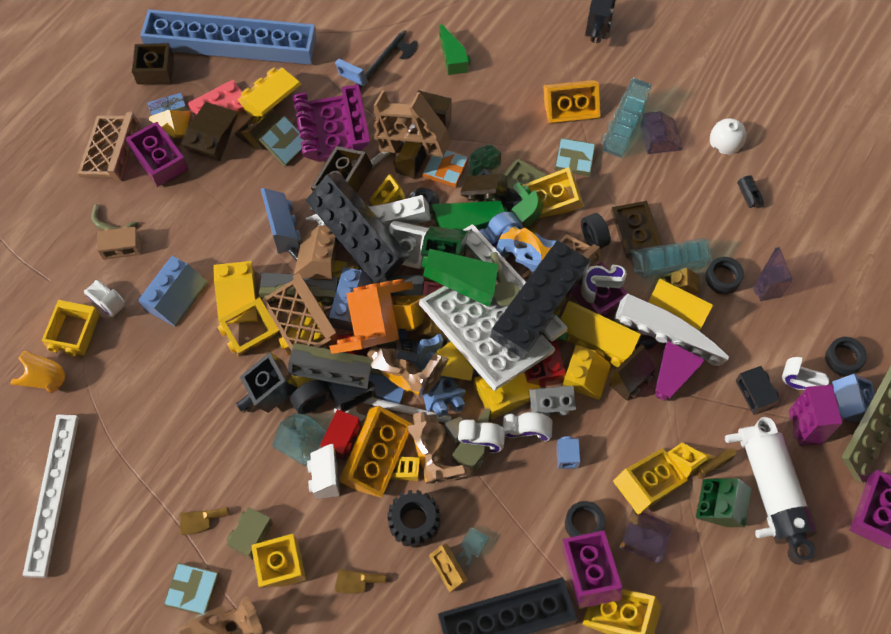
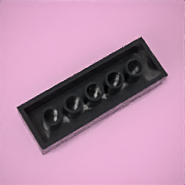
(357, 228)
(539, 299)
(523, 611)

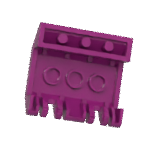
(331, 123)

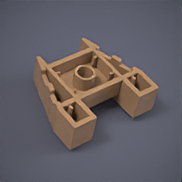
(409, 123)

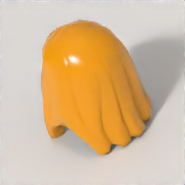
(40, 373)

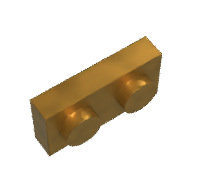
(448, 567)

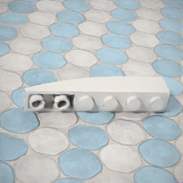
(409, 210)
(667, 327)

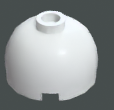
(728, 136)

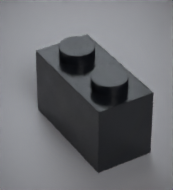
(757, 390)

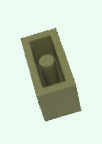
(251, 530)

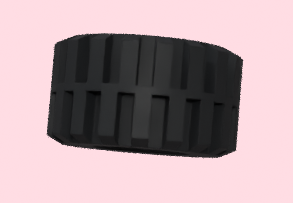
(408, 502)

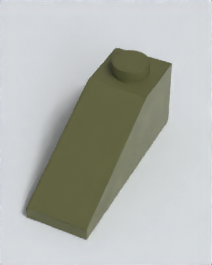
(470, 454)

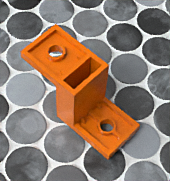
(371, 316)

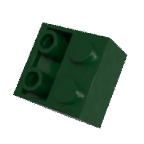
(444, 240)
(724, 502)

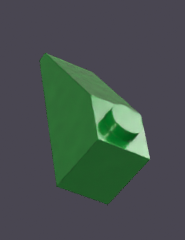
(454, 52)

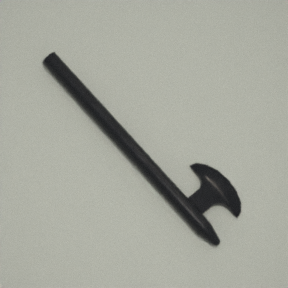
(407, 49)

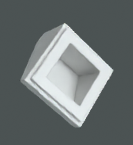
(452, 428)

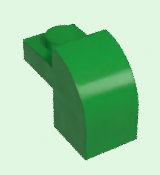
(530, 207)

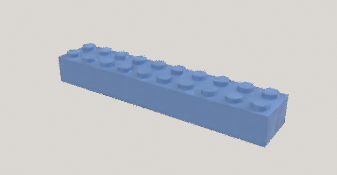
(231, 36)

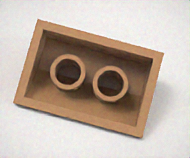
(317, 254)

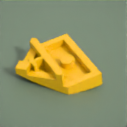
(457, 365)

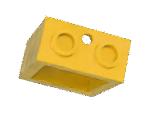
(75, 310)
(266, 318)

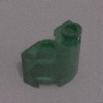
(484, 157)

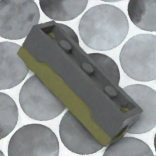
(322, 289)
(335, 368)

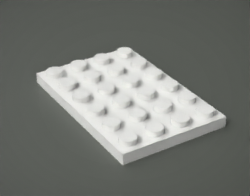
(469, 329)

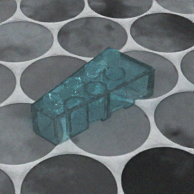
(626, 117)
(671, 257)

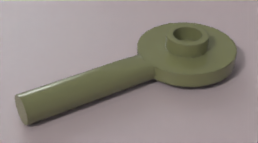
(504, 290)

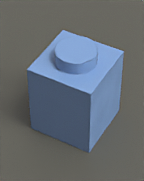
(568, 453)

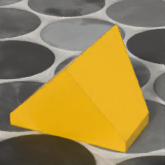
(173, 122)
(388, 192)
(688, 459)

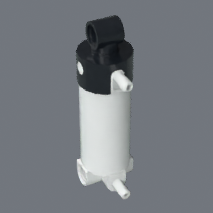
(779, 488)

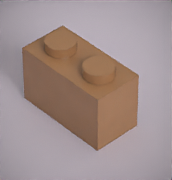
(118, 242)

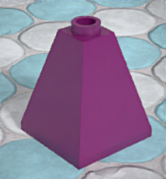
(675, 370)

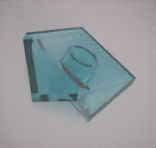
(298, 437)

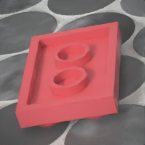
(224, 96)

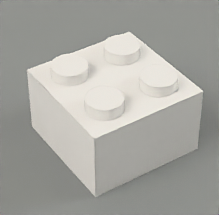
(411, 239)

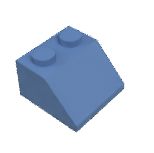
(853, 396)

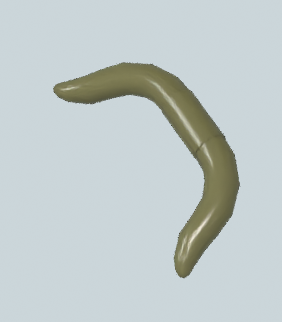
(101, 225)

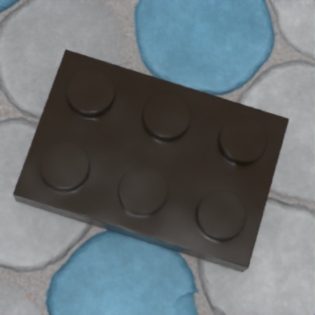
(635, 226)

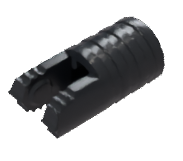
(750, 191)

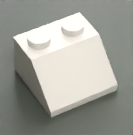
(324, 473)

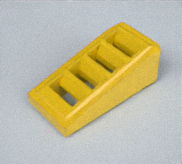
(407, 476)

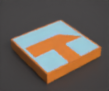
(446, 169)

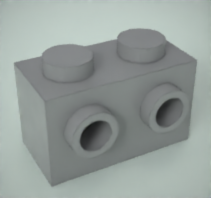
(553, 399)

